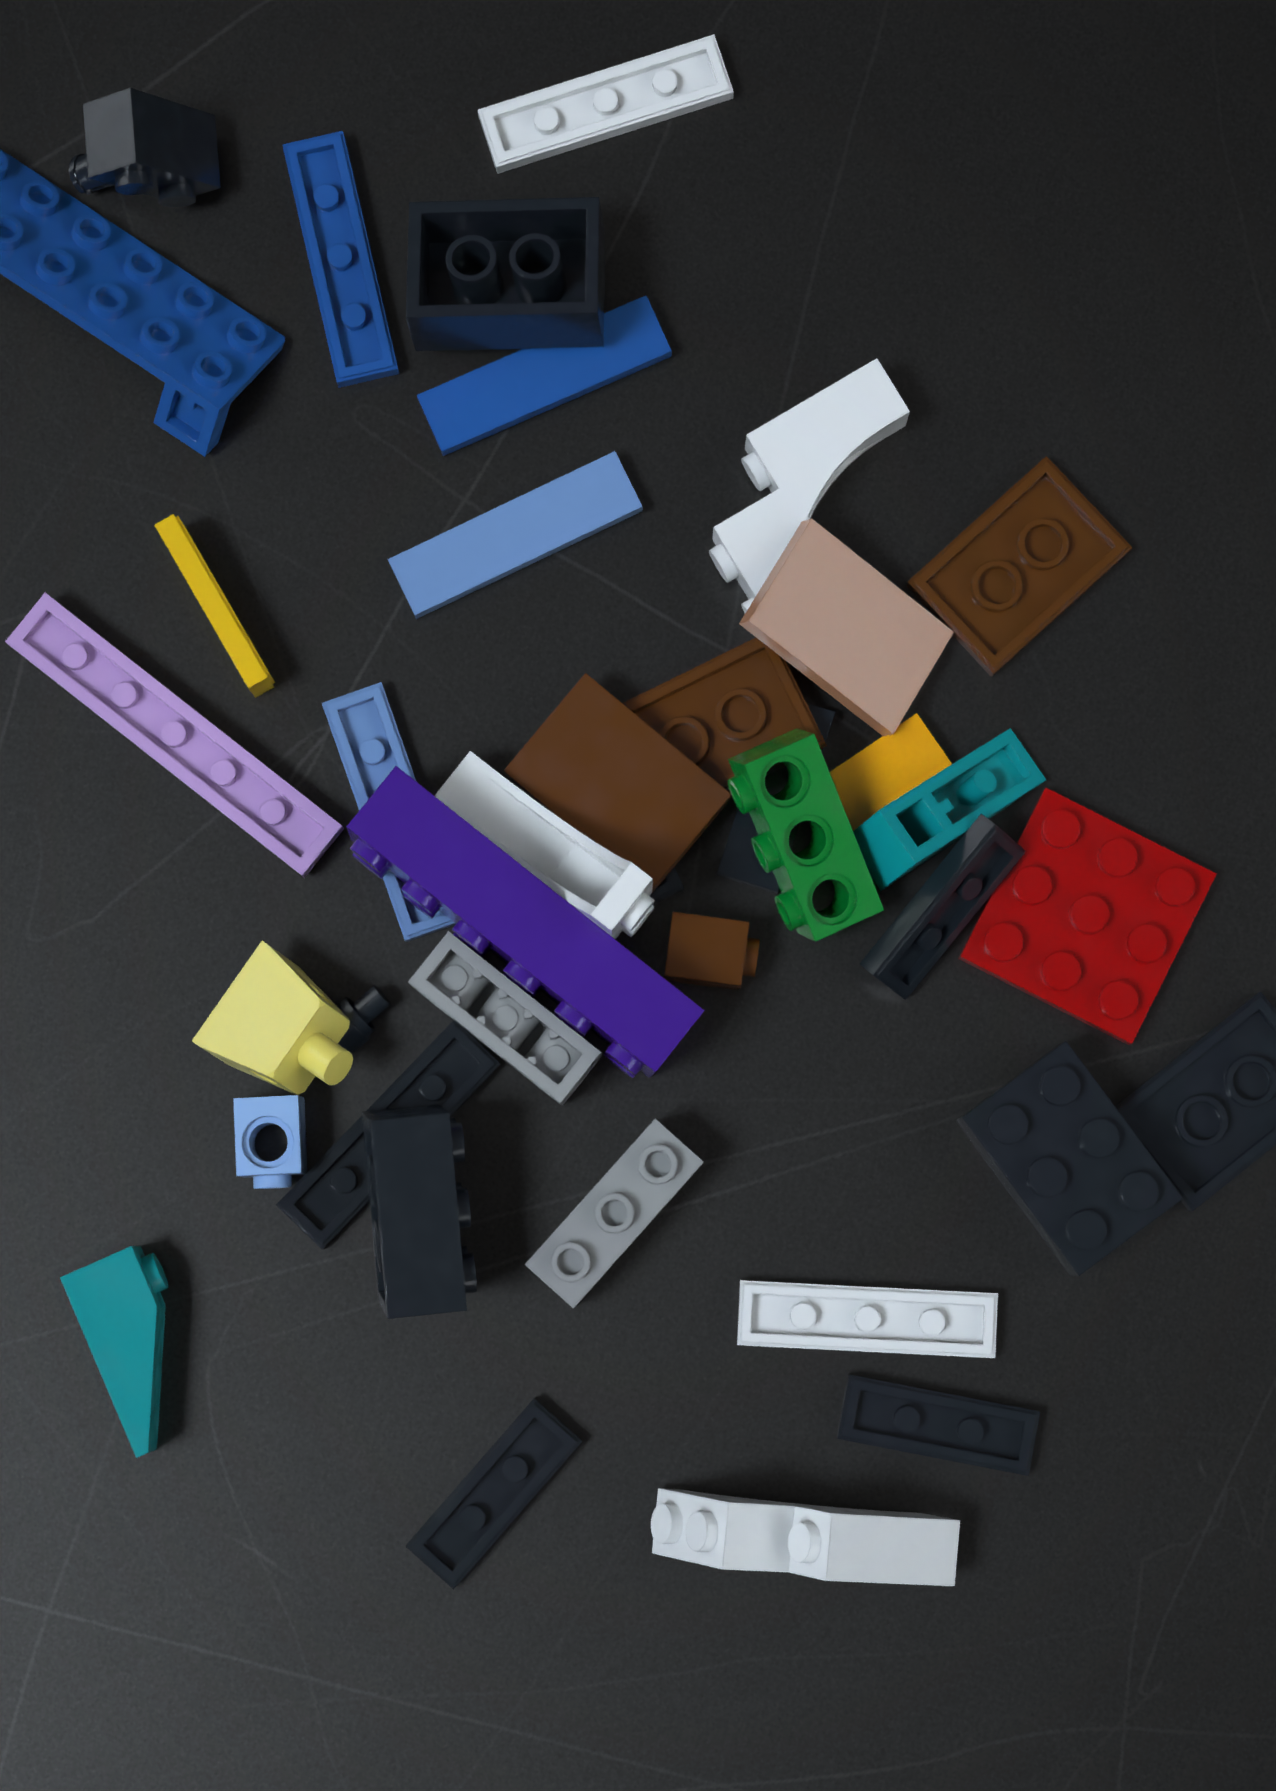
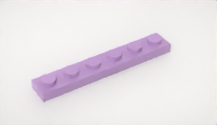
(174, 735)

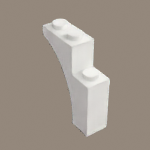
(798, 462)
(574, 866)
(805, 1539)

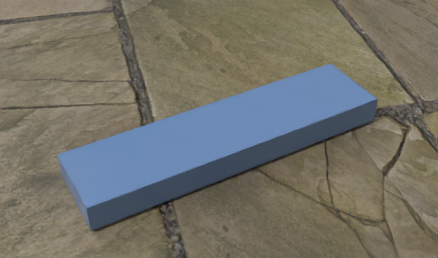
(515, 534)
(369, 752)

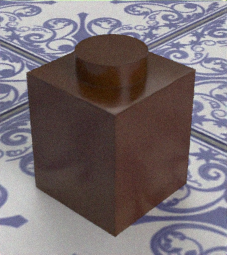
(710, 951)

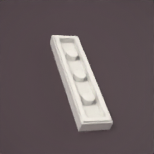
(605, 104)
(867, 1319)

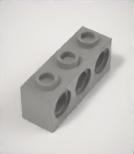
(505, 1018)
(614, 1213)

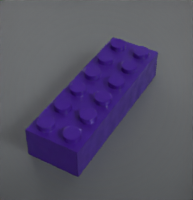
(521, 922)

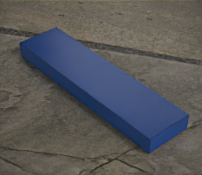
(340, 259)
(541, 379)

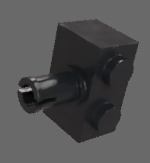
(147, 148)

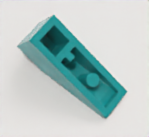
(945, 807)
(124, 1327)

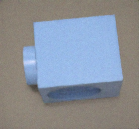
(253, 1115)

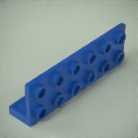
(132, 302)

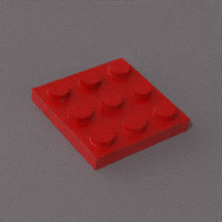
(1088, 917)

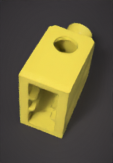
(277, 1025)

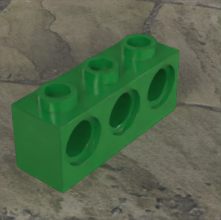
(832, 848)

